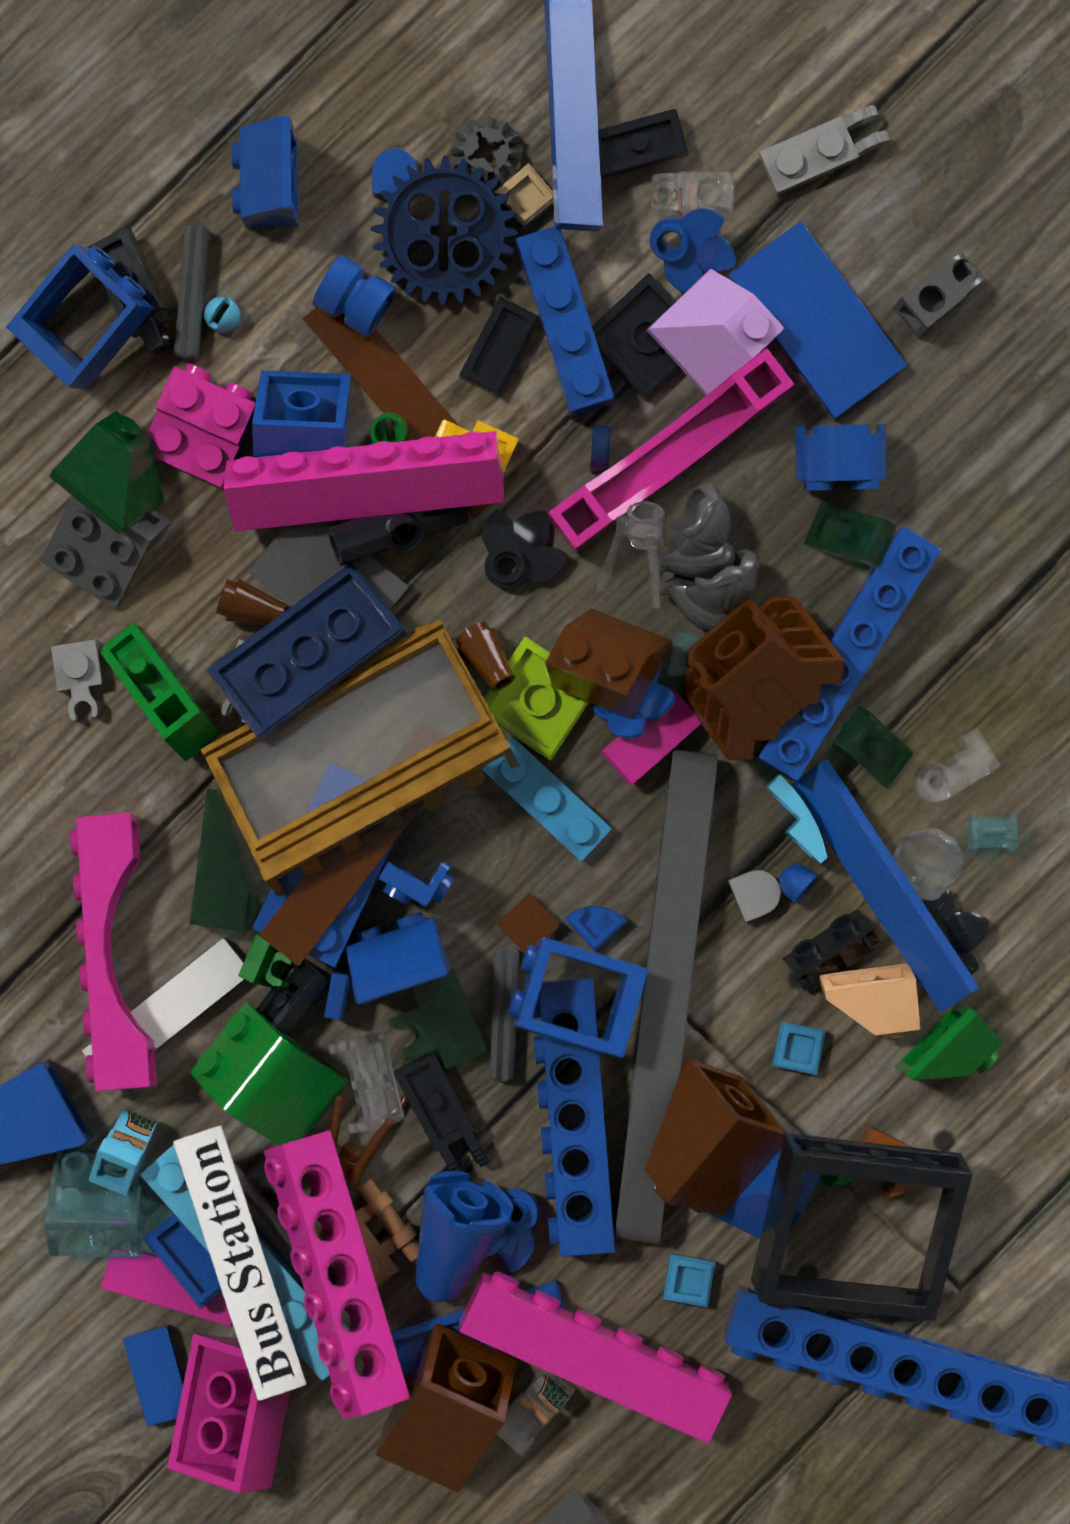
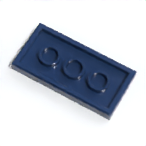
(306, 652)

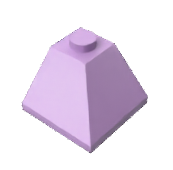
(714, 330)

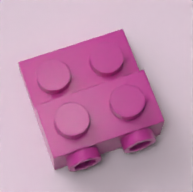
(200, 424)

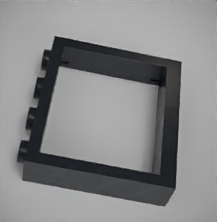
(871, 1162)

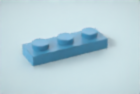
(549, 801)

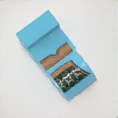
(126, 1147)

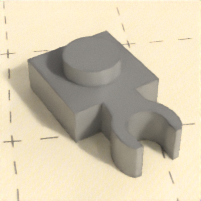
(78, 669)

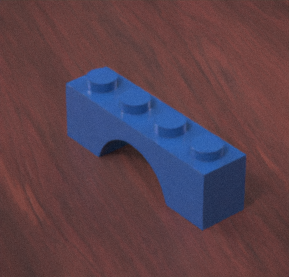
(565, 321)

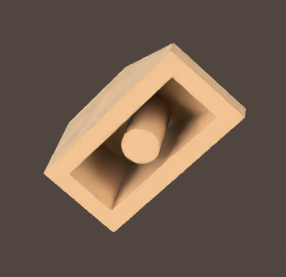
(876, 998)

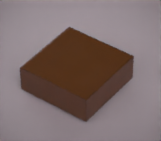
(528, 923)

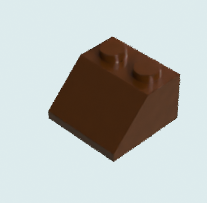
(606, 661)

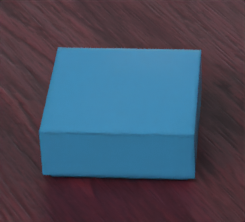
(798, 1047)
(688, 1279)

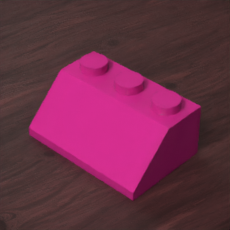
(221, 1425)

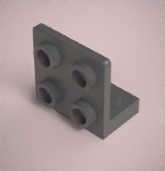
(96, 555)

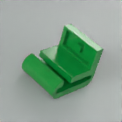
(267, 1078)

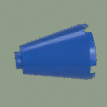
(457, 1231)

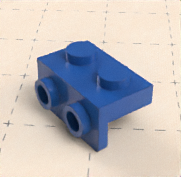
(407, 886)

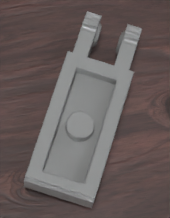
(819, 151)

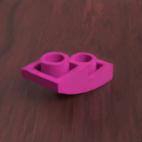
(638, 755)

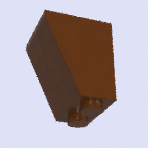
(711, 1140)
(453, 1409)

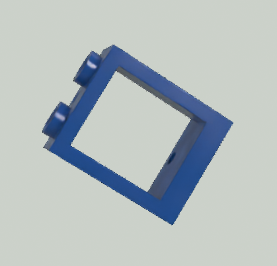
(30, 319)
(622, 1010)

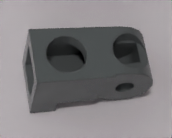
(938, 294)

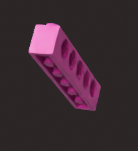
(355, 1288)

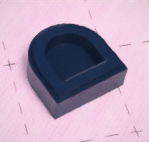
(600, 448)

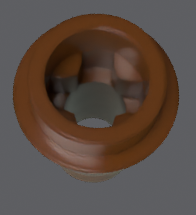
(247, 604)
(484, 653)

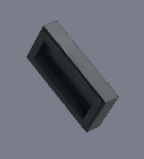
(499, 346)

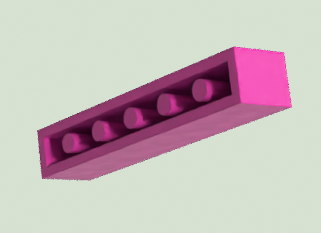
(364, 481)
(595, 1356)

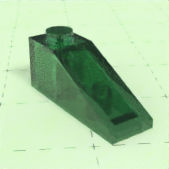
(222, 880)

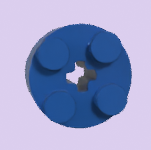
(841, 455)

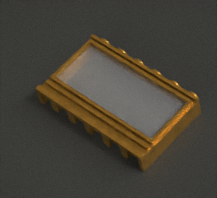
(358, 756)

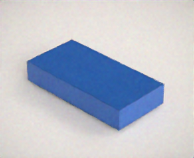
(185, 1260)
(155, 1373)

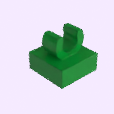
(264, 965)

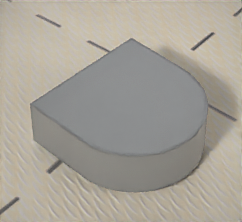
(755, 893)

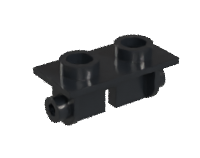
(847, 936)

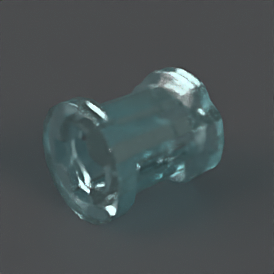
(992, 832)

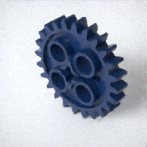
(485, 231)

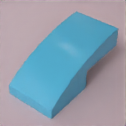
(804, 829)

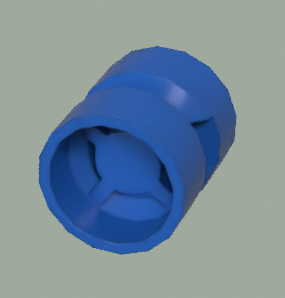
(349, 293)

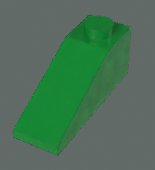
(159, 692)

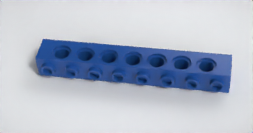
(890, 1347)

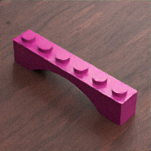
(671, 451)
(107, 858)

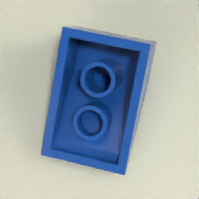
(396, 958)

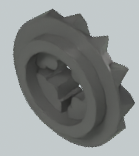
(494, 132)

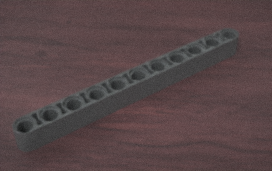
(666, 985)

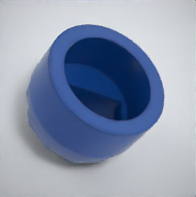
(797, 882)

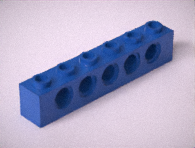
(857, 641)
(594, 1231)

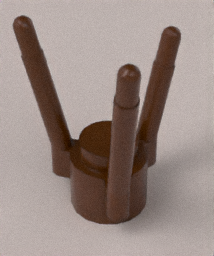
(352, 1158)

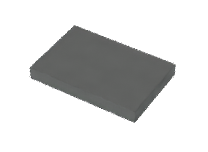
(304, 559)

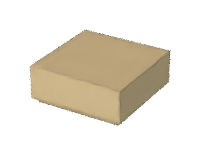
(527, 195)

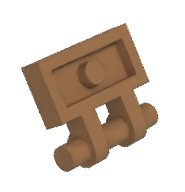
(379, 1252)

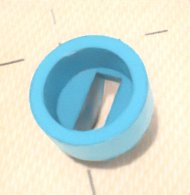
(229, 320)

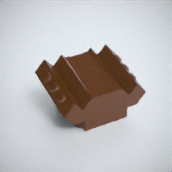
(758, 673)

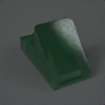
(850, 536)
(872, 747)

